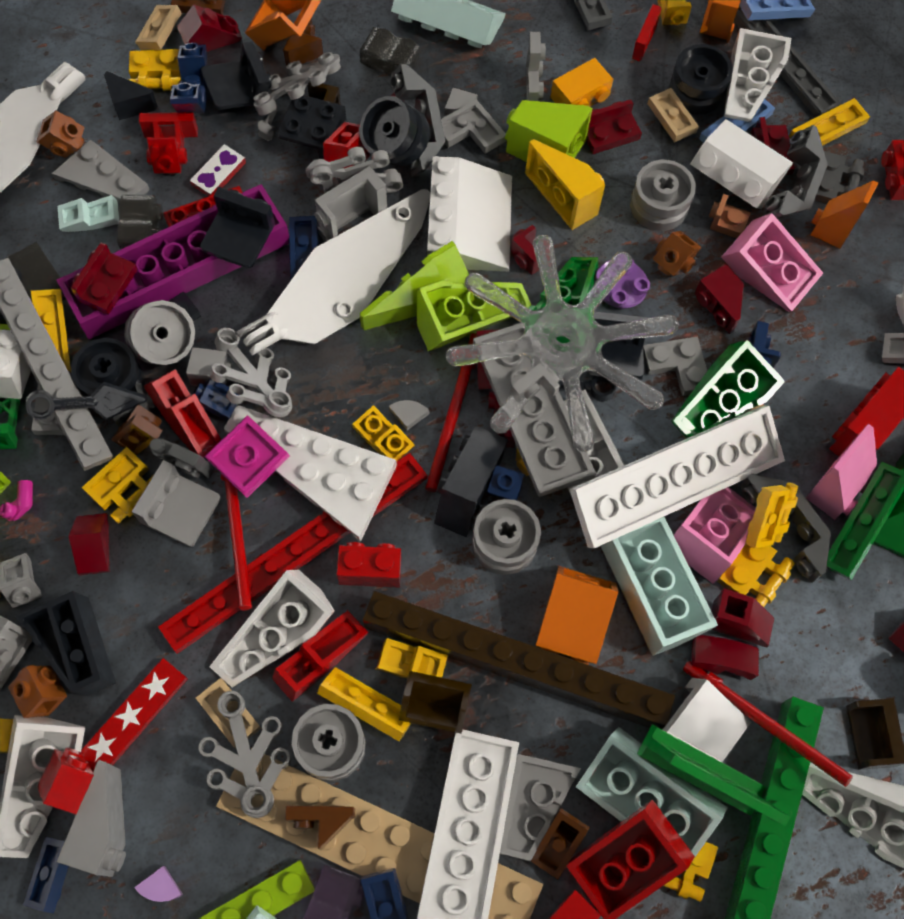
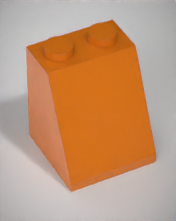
(577, 615)

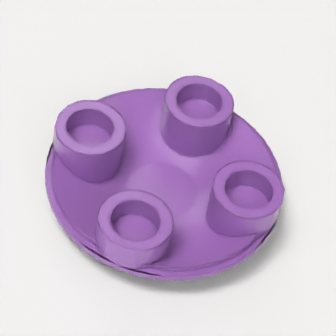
(630, 288)

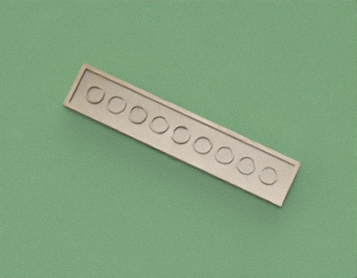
(371, 840)

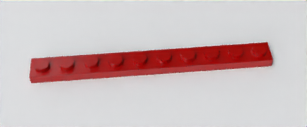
(267, 569)

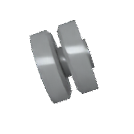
(662, 195)
(142, 328)
(491, 533)
(326, 723)

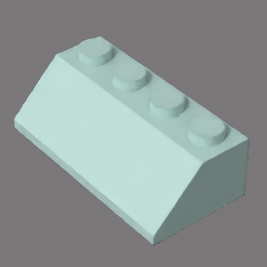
(454, 17)
(659, 586)
(626, 782)

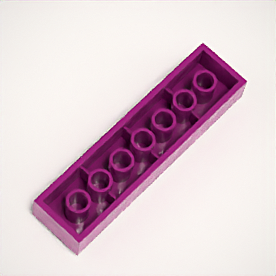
(168, 266)

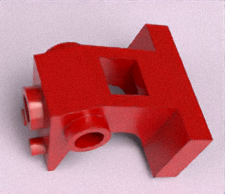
(166, 143)

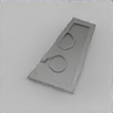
(99, 172)
(533, 802)

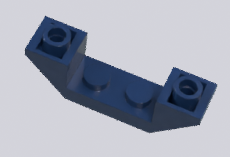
(191, 92)

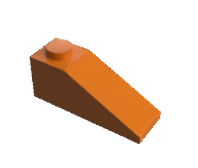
(842, 214)

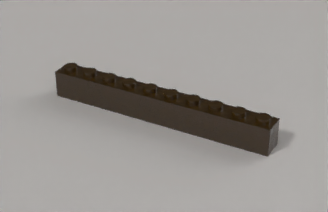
(519, 661)

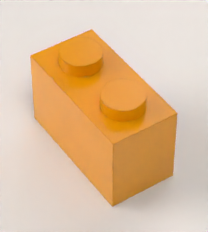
(583, 85)

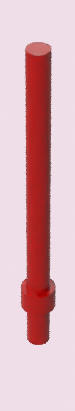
(449, 424)
(238, 547)
(773, 727)

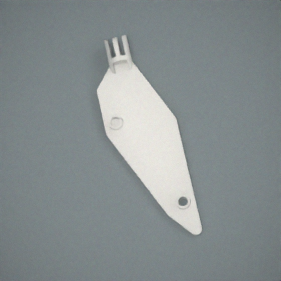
(23, 115)
(340, 278)

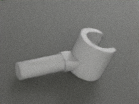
(267, 131)

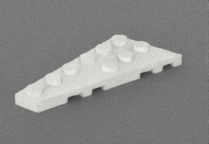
(327, 471)

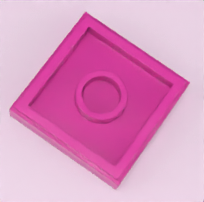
(247, 456)

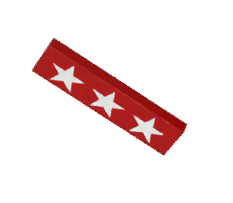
(134, 714)

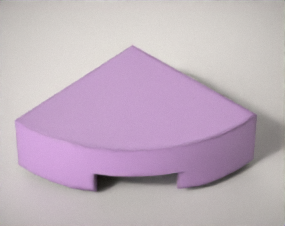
(159, 887)

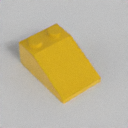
(565, 183)

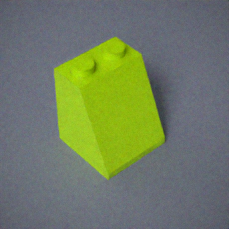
(550, 123)

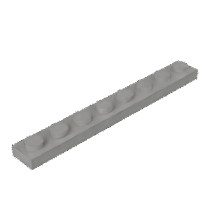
(49, 369)

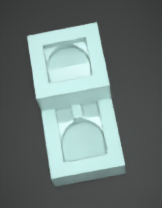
(85, 216)

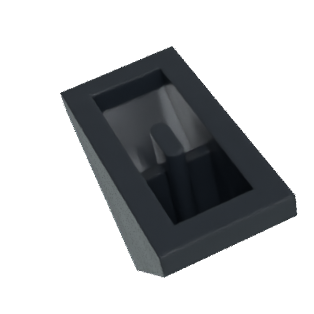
(129, 97)

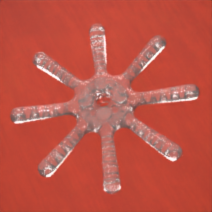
(565, 359)

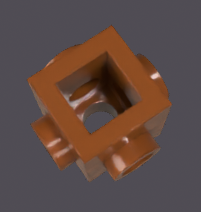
(61, 134)
(676, 254)
(37, 691)

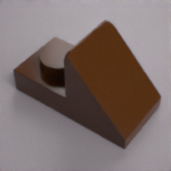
(303, 48)
(138, 430)
(330, 819)
(559, 843)

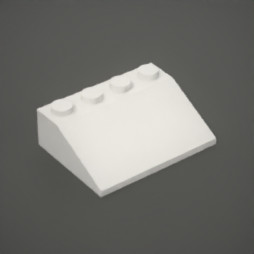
(472, 210)

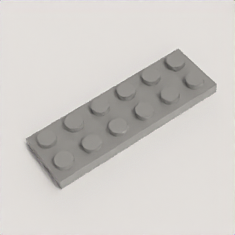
(542, 426)

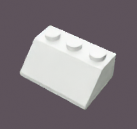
(741, 163)

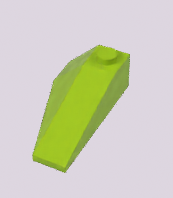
(401, 304)
(451, 312)

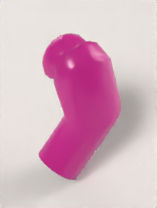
(22, 504)

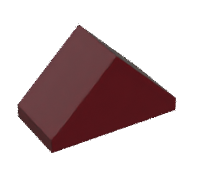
(90, 544)

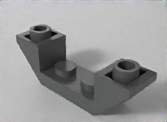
(411, 86)
(809, 154)
(813, 559)

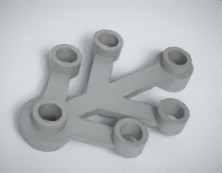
(297, 81)
(323, 172)
(276, 401)
(247, 759)

